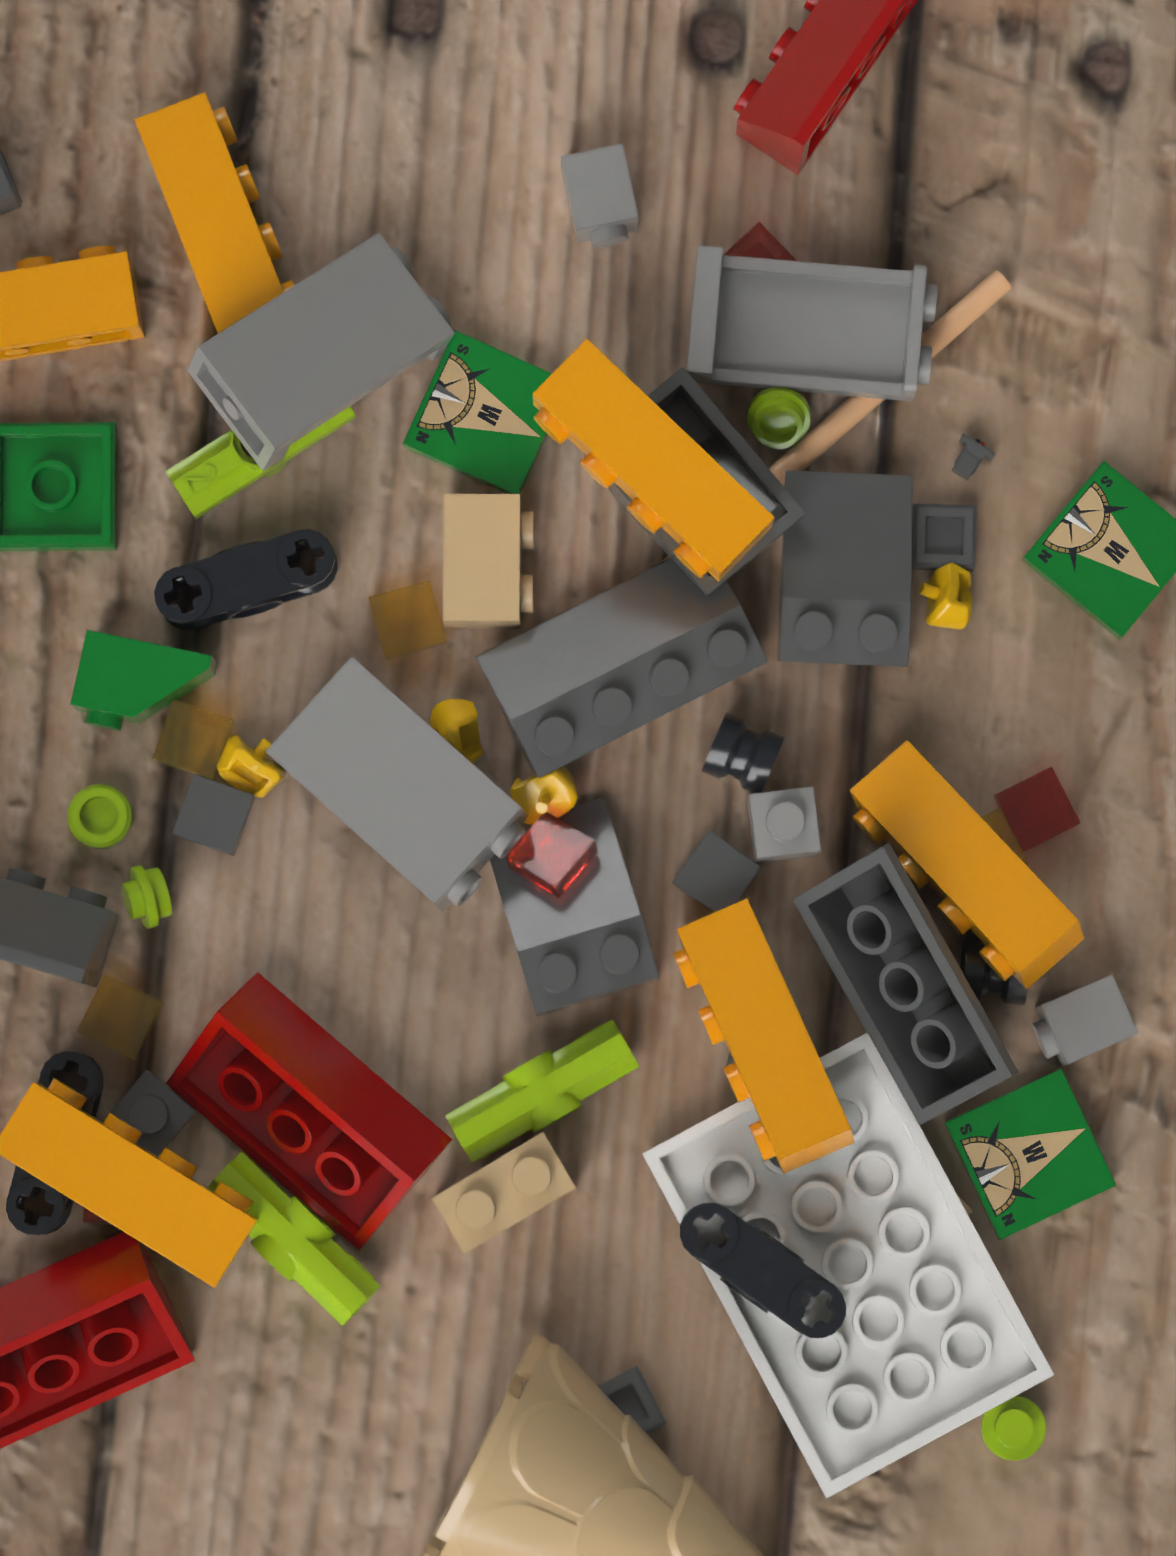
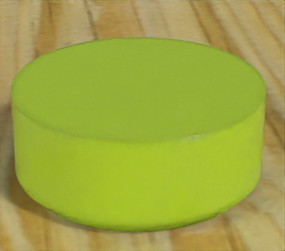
(100, 816)

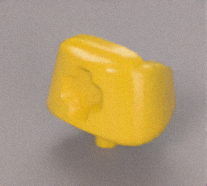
(948, 597)
(458, 725)
(249, 768)
(550, 793)

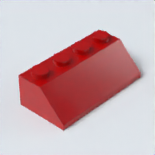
(816, 76)
(307, 1110)
(83, 1335)

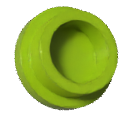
(778, 417)
(146, 895)
(1014, 1429)

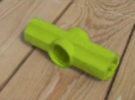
(225, 469)
(542, 1091)
(299, 1242)

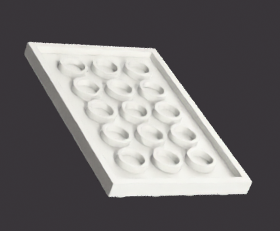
(926, 1310)

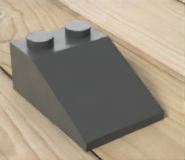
(708, 427)
(847, 570)
(587, 938)

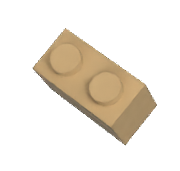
(484, 561)
(503, 1193)

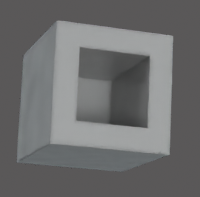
(600, 195)
(783, 825)
(1083, 1021)

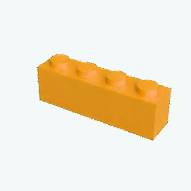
(212, 208)
(68, 303)
(652, 461)
(966, 865)
(764, 1035)
(125, 1183)

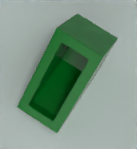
(133, 679)

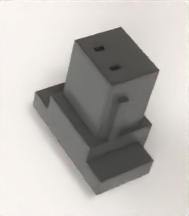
(971, 456)

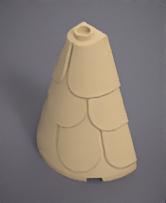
(576, 1479)

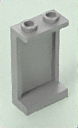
(809, 326)
(319, 348)
(399, 785)

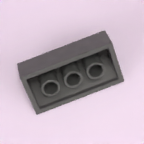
(617, 663)
(54, 931)
(905, 984)

